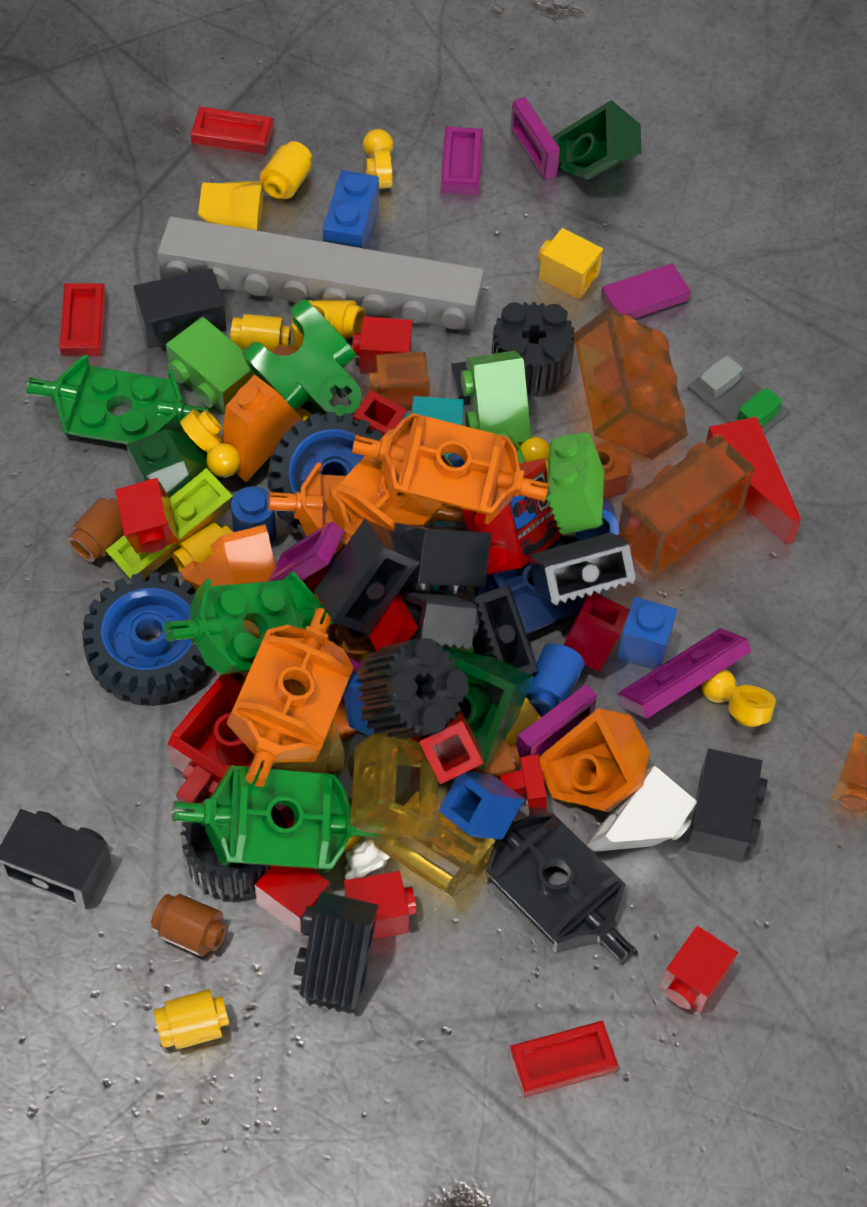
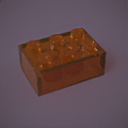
(630, 384)
(684, 506)

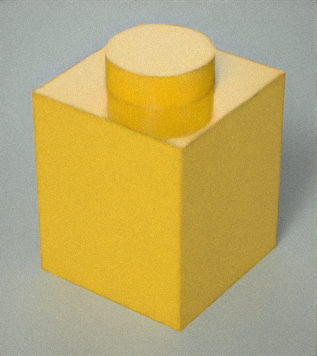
(569, 263)

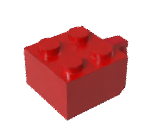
(205, 744)

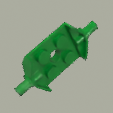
(89, 392)
(219, 616)
(242, 825)

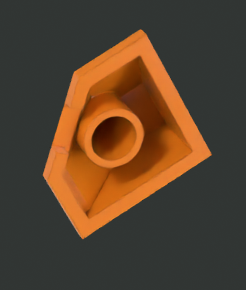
(256, 423)
(234, 559)
(597, 761)

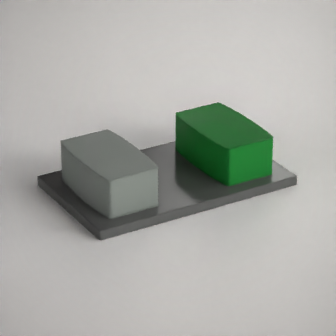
(737, 396)

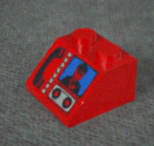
(520, 527)

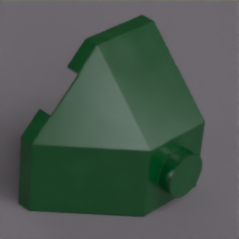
(599, 142)
(169, 457)
(492, 699)

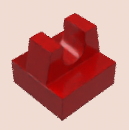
(528, 784)

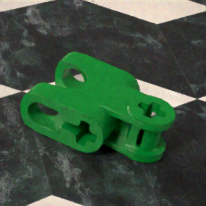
(313, 370)

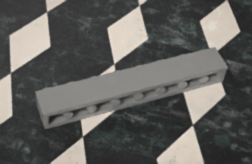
(324, 271)

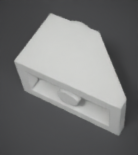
(647, 816)

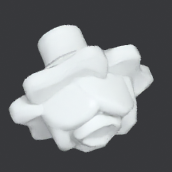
(365, 860)

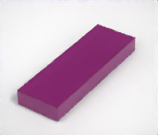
(684, 672)

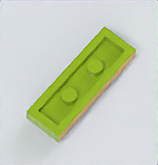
(192, 508)

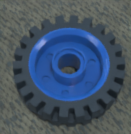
(316, 440)
(116, 644)

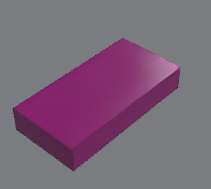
(534, 138)
(461, 160)
(647, 292)
(309, 554)
(556, 723)

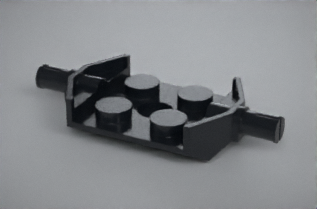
(570, 912)

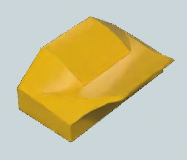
(232, 203)

